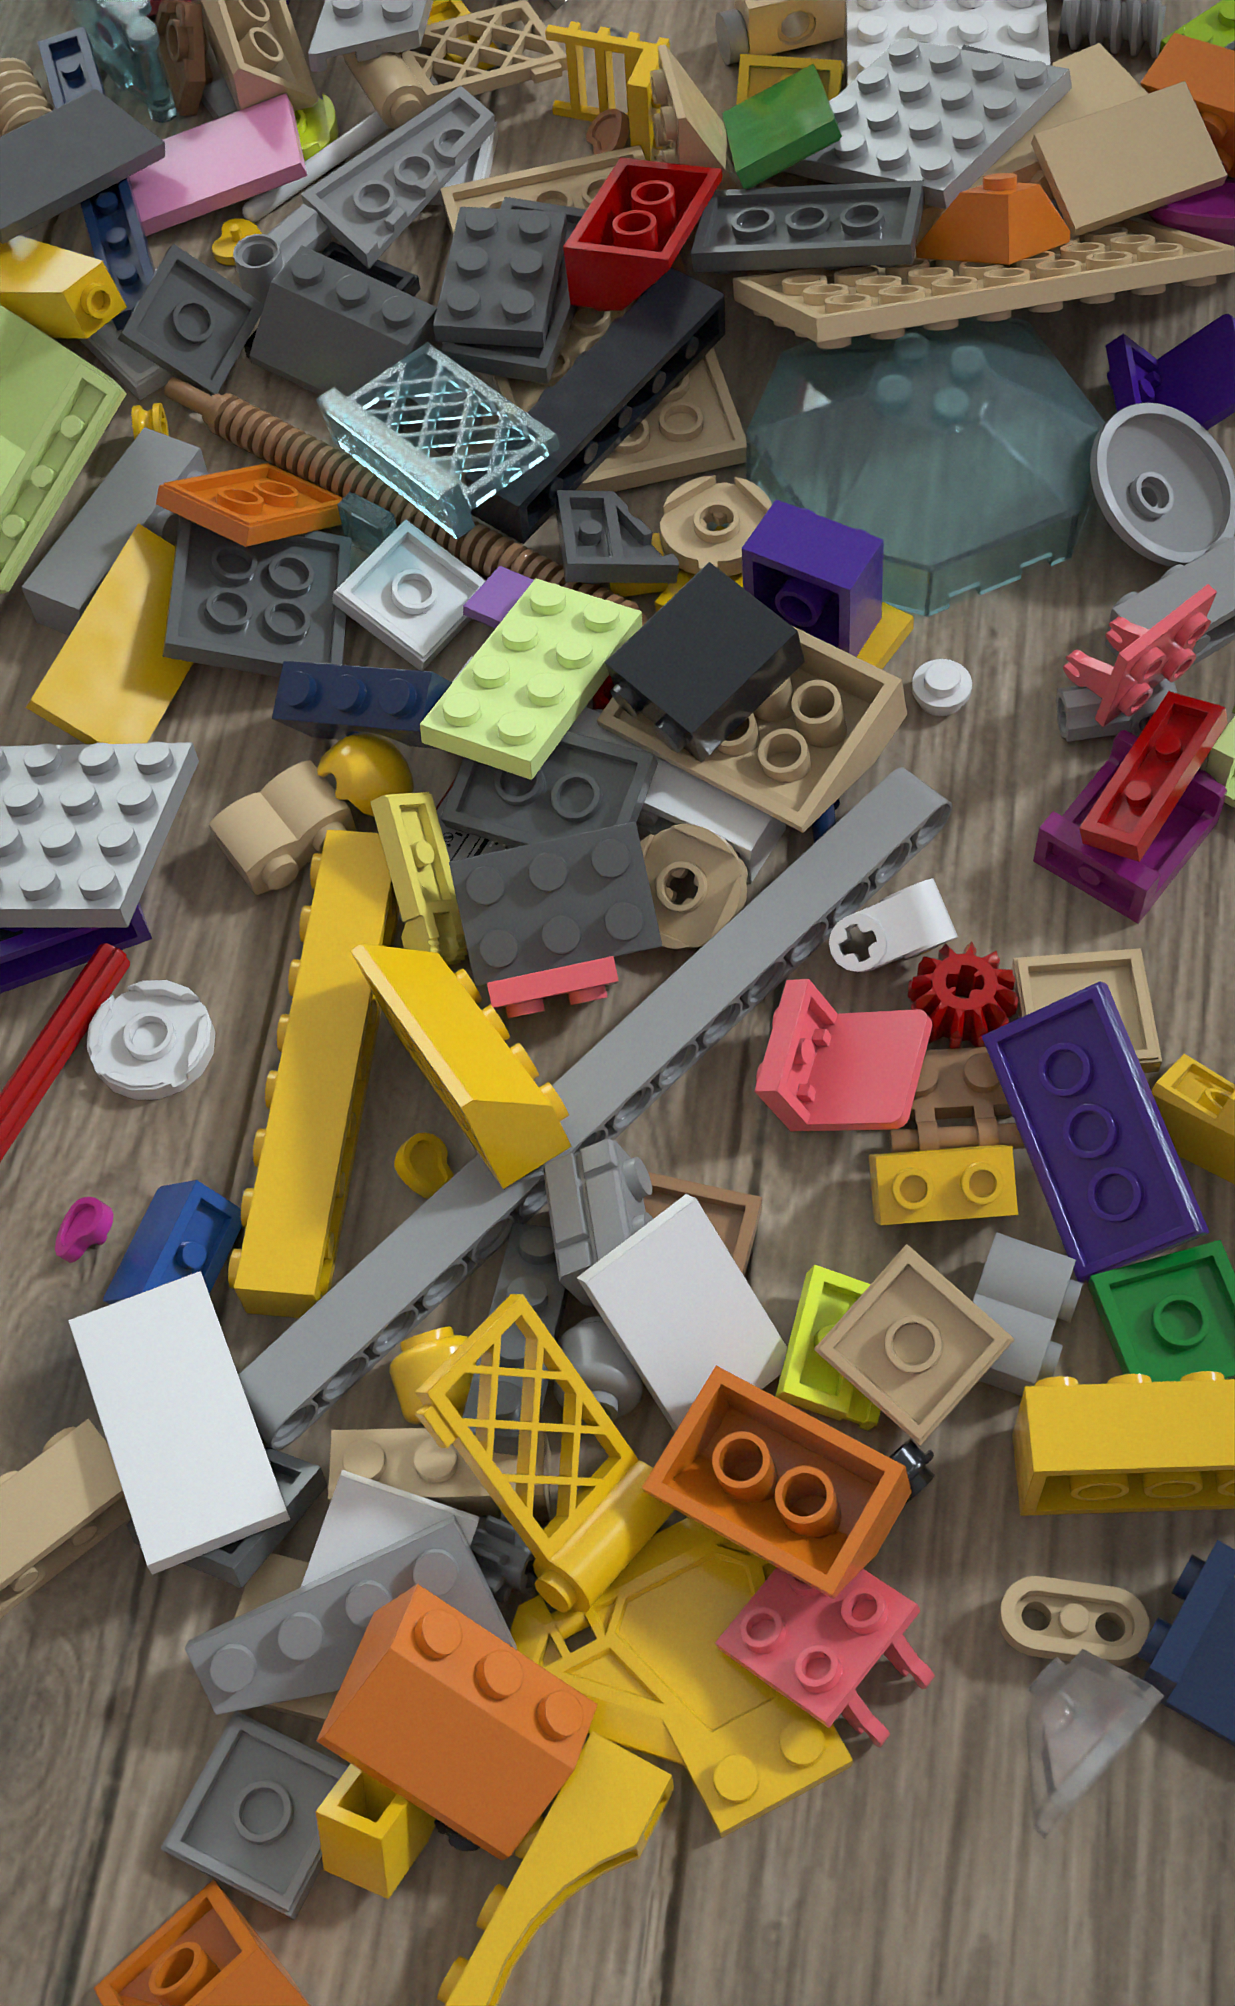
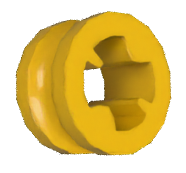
(152, 419)

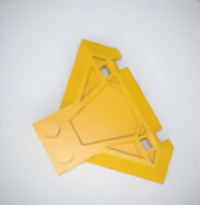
(671, 1687)

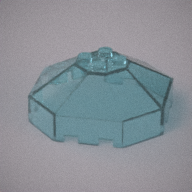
(940, 443)

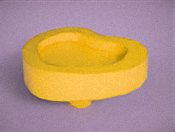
(232, 233)
(423, 1164)

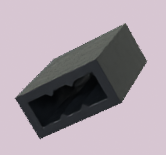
(704, 663)

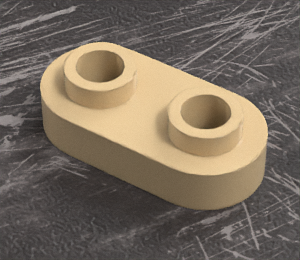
(1072, 1619)

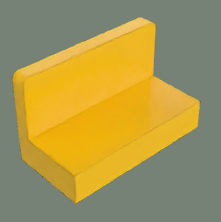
(764, 71)

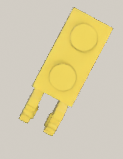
(420, 874)

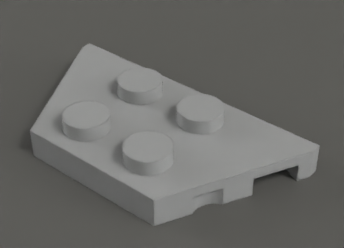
(367, 29)

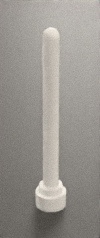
(318, 165)

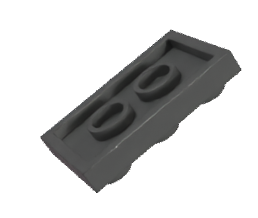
(501, 277)
(576, 791)
(555, 903)

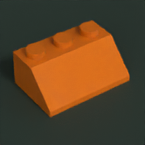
(780, 1483)
(457, 1721)

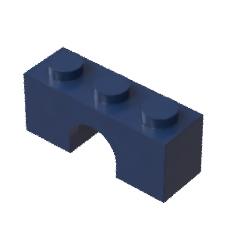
(349, 699)

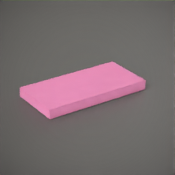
(220, 164)

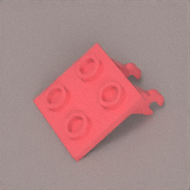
(1144, 657)
(823, 1646)

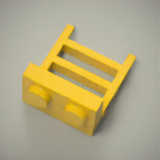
(639, 60)

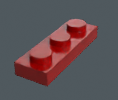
(1153, 776)

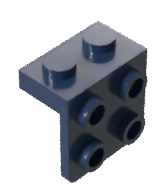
(1196, 1653)

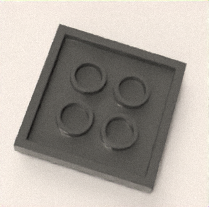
(256, 601)

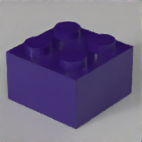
(816, 574)

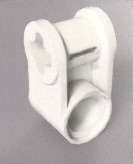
(903, 927)

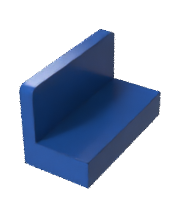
(180, 1234)

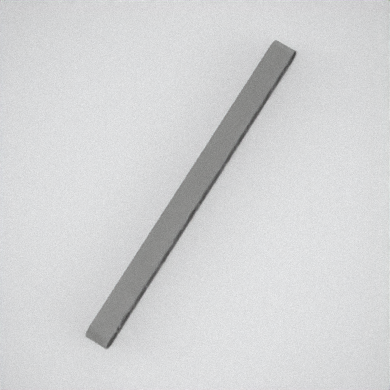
(603, 1094)

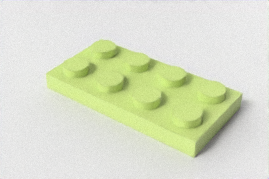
(530, 679)

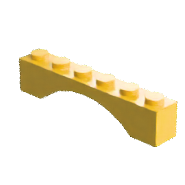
(591, 1829)

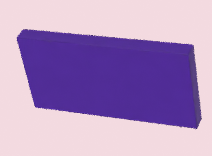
(1094, 1133)

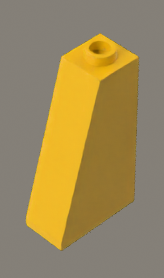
(57, 288)

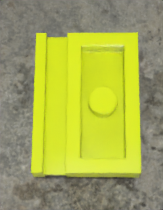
(806, 1376)

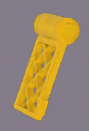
(593, 1528)

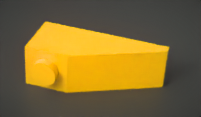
(370, 1832)

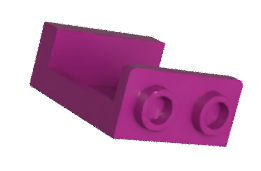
(1120, 881)

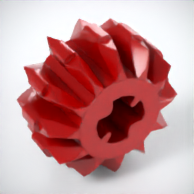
(985, 986)

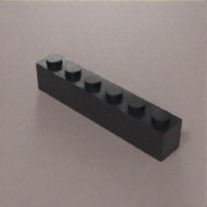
(608, 396)

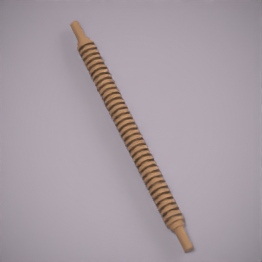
(340, 474)

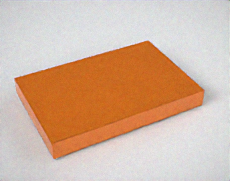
(252, 503)

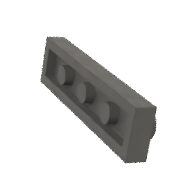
(528, 1270)

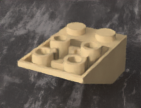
(688, 124)

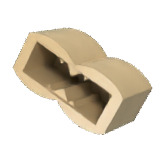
(280, 827)

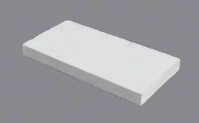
(177, 1422)

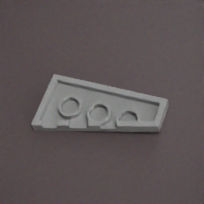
(394, 179)
(312, 1634)

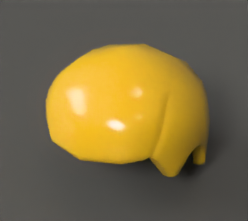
(366, 769)

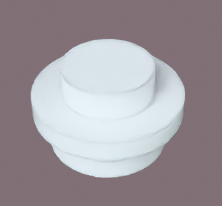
(941, 686)

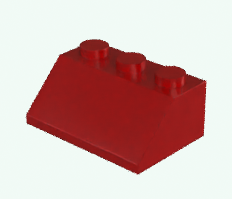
(634, 230)

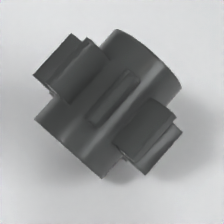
(503, 1557)

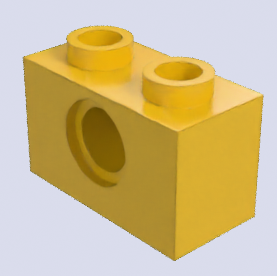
(943, 1184)

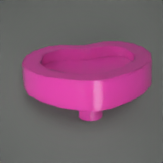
(83, 1226)

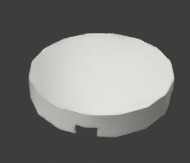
(151, 1040)

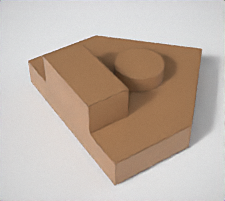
(183, 53)

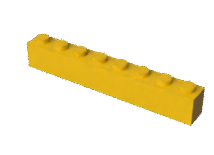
(320, 1085)

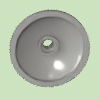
(1163, 483)

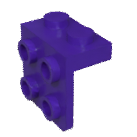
(1190, 377)

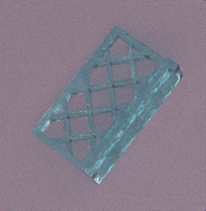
(403, 458)

